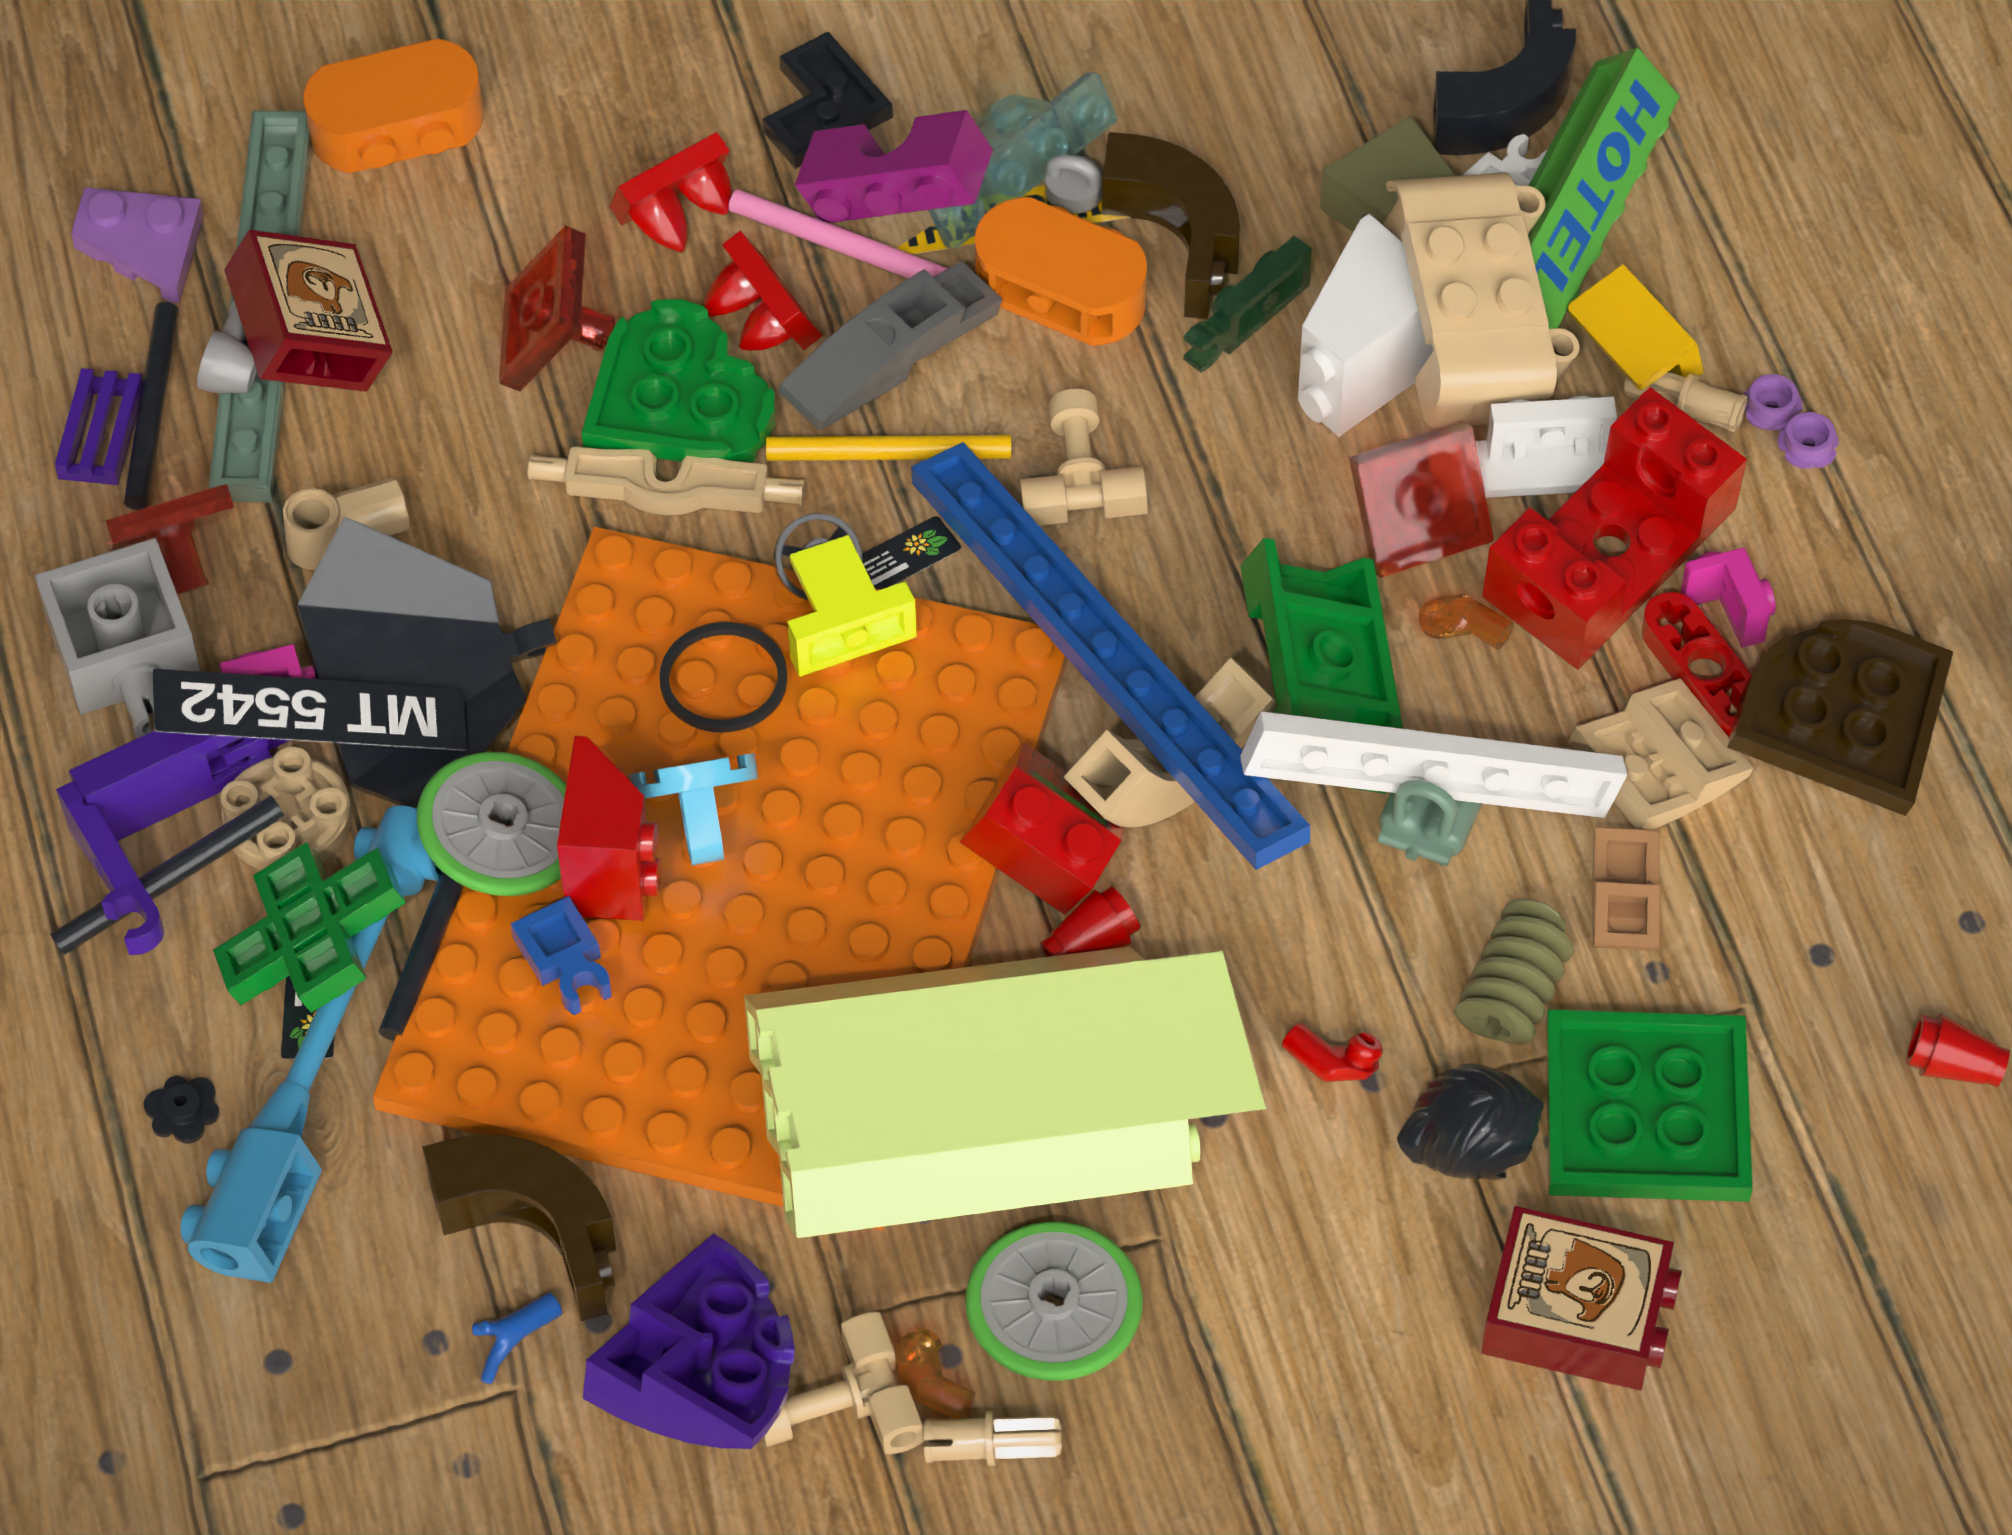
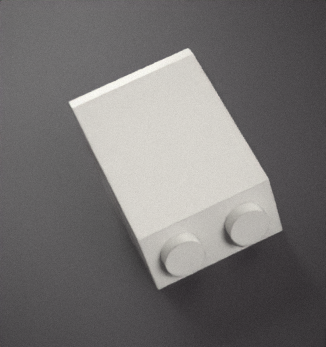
(1362, 332)

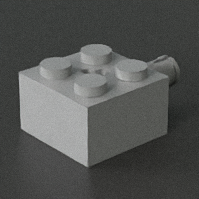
(115, 625)

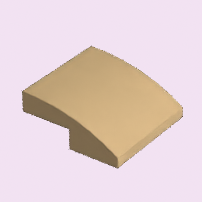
(1670, 752)

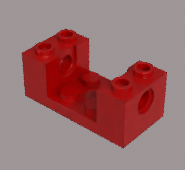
(1658, 492)

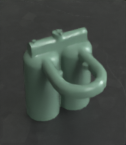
(1426, 822)

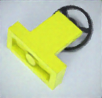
(848, 611)

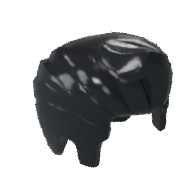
(1472, 1123)

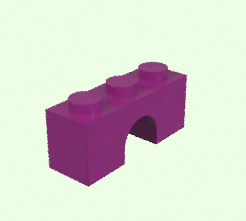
(934, 168)

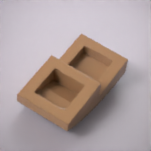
(1626, 889)

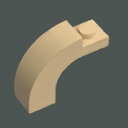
(1130, 782)

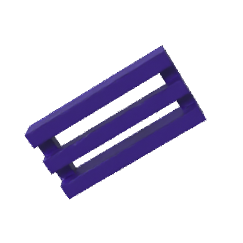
(106, 388)

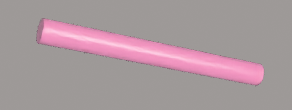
(830, 236)

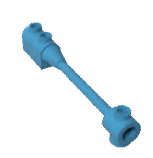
(270, 1171)

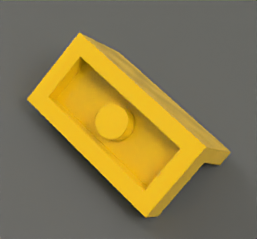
(1635, 330)

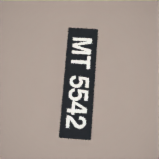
(308, 709)

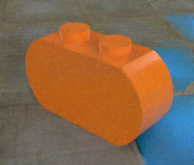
(393, 105)
(1062, 270)

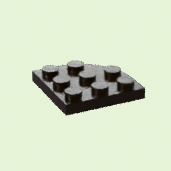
(1846, 709)

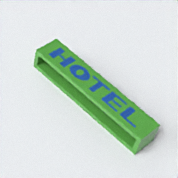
(1593, 168)

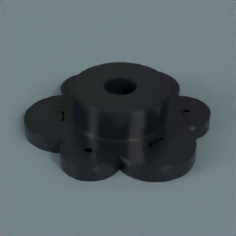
(185, 1121)

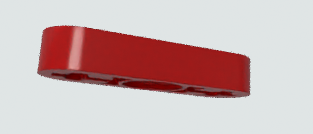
(1701, 642)

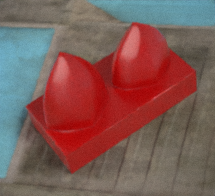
(652, 195)
(747, 280)

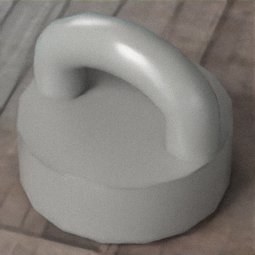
(1073, 183)

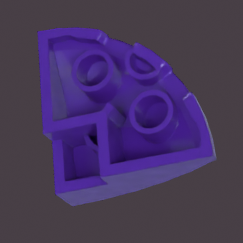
(699, 1354)

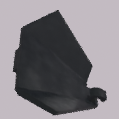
(412, 619)

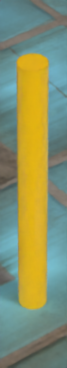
(882, 447)

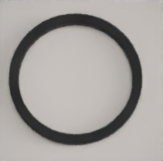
(726, 725)

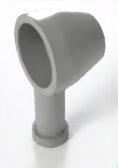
(227, 362)

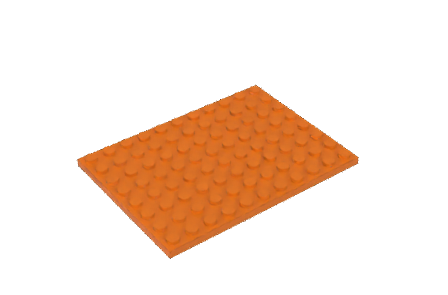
(828, 874)

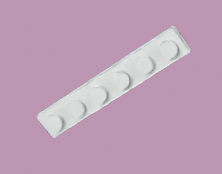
(1462, 766)

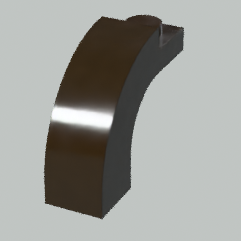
(1185, 195)
(530, 1185)

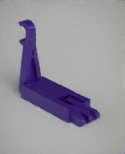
(137, 789)

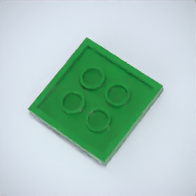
(1648, 1106)

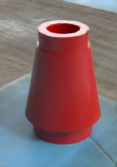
(1096, 924)
(1955, 1052)

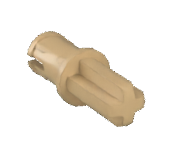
(1698, 399)
(992, 1438)

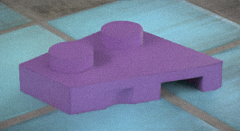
(140, 235)

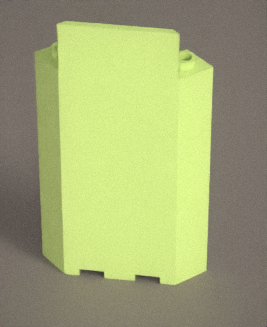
(995, 1084)

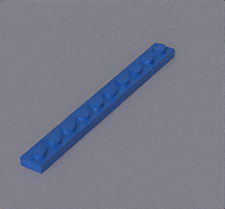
(1111, 656)

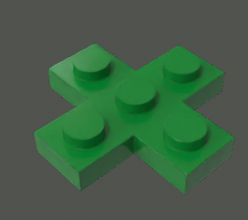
(309, 927)

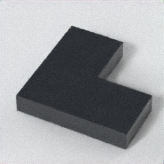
(833, 97)

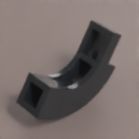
(1493, 106)

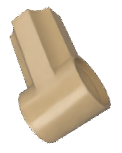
(315, 515)

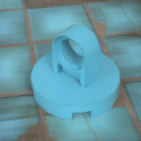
(697, 801)

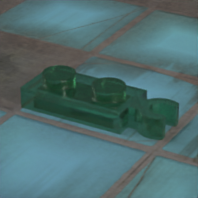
(1250, 304)

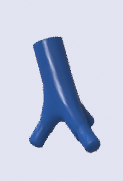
(513, 1328)

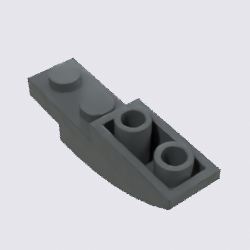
(885, 339)

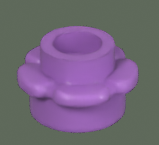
(1775, 392)
(1813, 430)

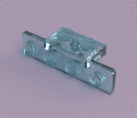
(1023, 139)

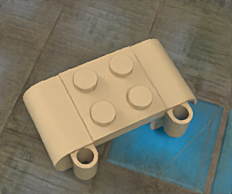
(1477, 295)

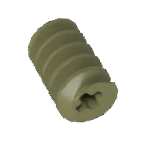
(1516, 973)

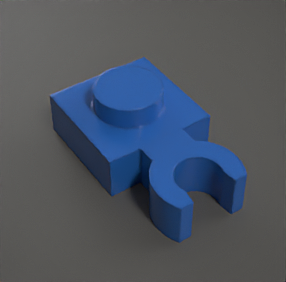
(562, 947)

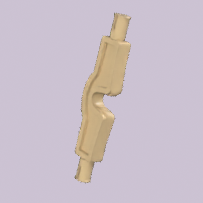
(698, 485)

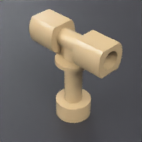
(1081, 479)
(866, 1388)

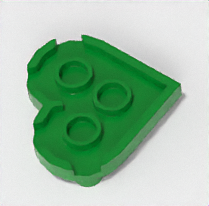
(677, 389)

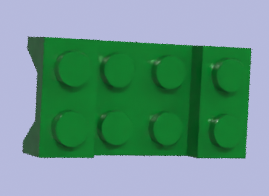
(1323, 639)

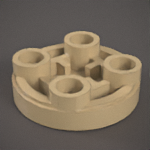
(309, 796)

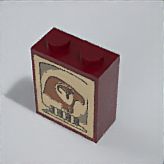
(307, 311)
(1581, 1299)

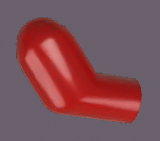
(1337, 1062)

